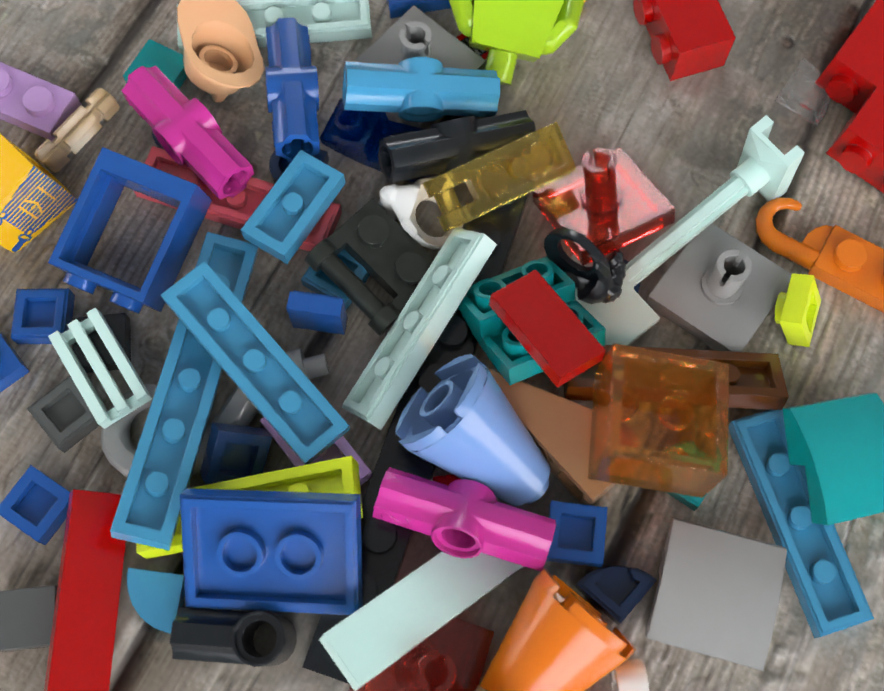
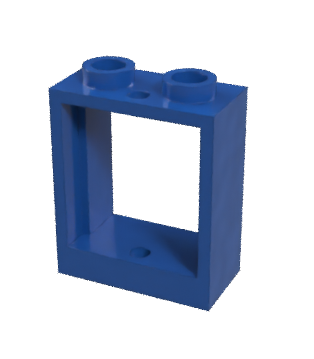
(92, 214)

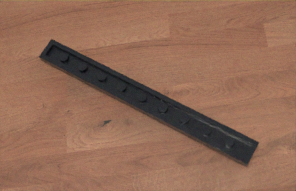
(383, 542)

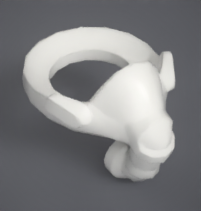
(402, 203)

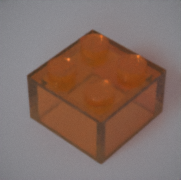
(659, 421)

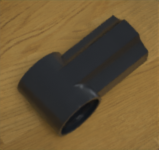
(229, 636)

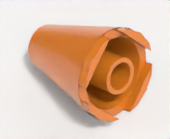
(555, 643)

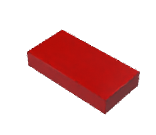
(546, 328)

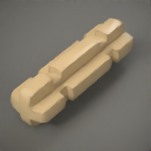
(77, 130)

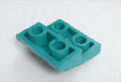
(493, 335)
(841, 454)

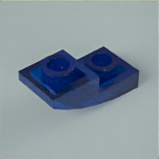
(358, 134)

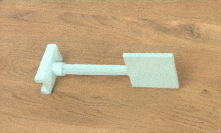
(759, 169)

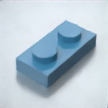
(293, 206)

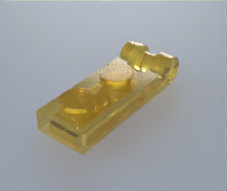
(502, 175)

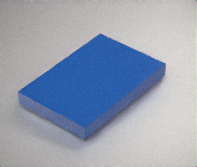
(272, 551)

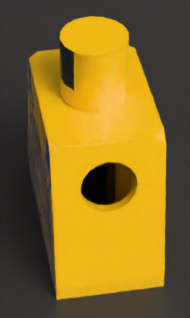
(28, 197)

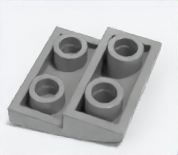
(717, 593)

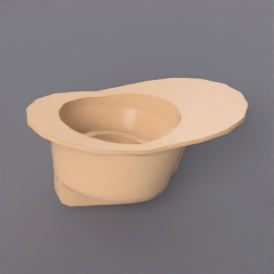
(219, 46)

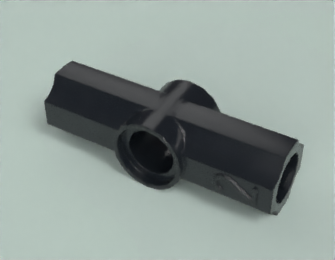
(448, 144)

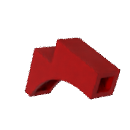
(857, 83)

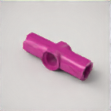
(187, 132)
(464, 519)

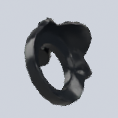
(594, 283)

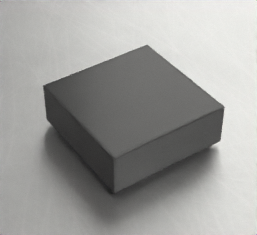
(64, 415)
(26, 617)

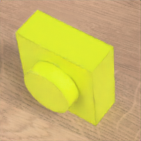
(798, 309)

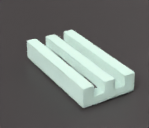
(79, 333)

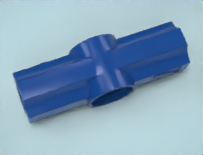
(292, 89)

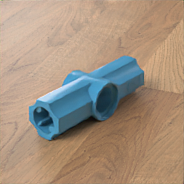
(420, 89)

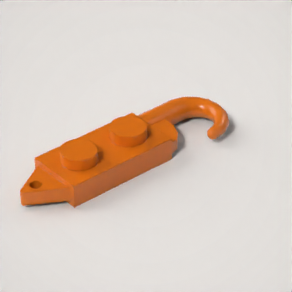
(828, 254)

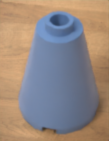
(474, 433)

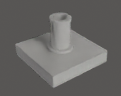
(420, 36)
(719, 290)

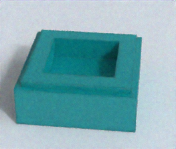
(166, 59)

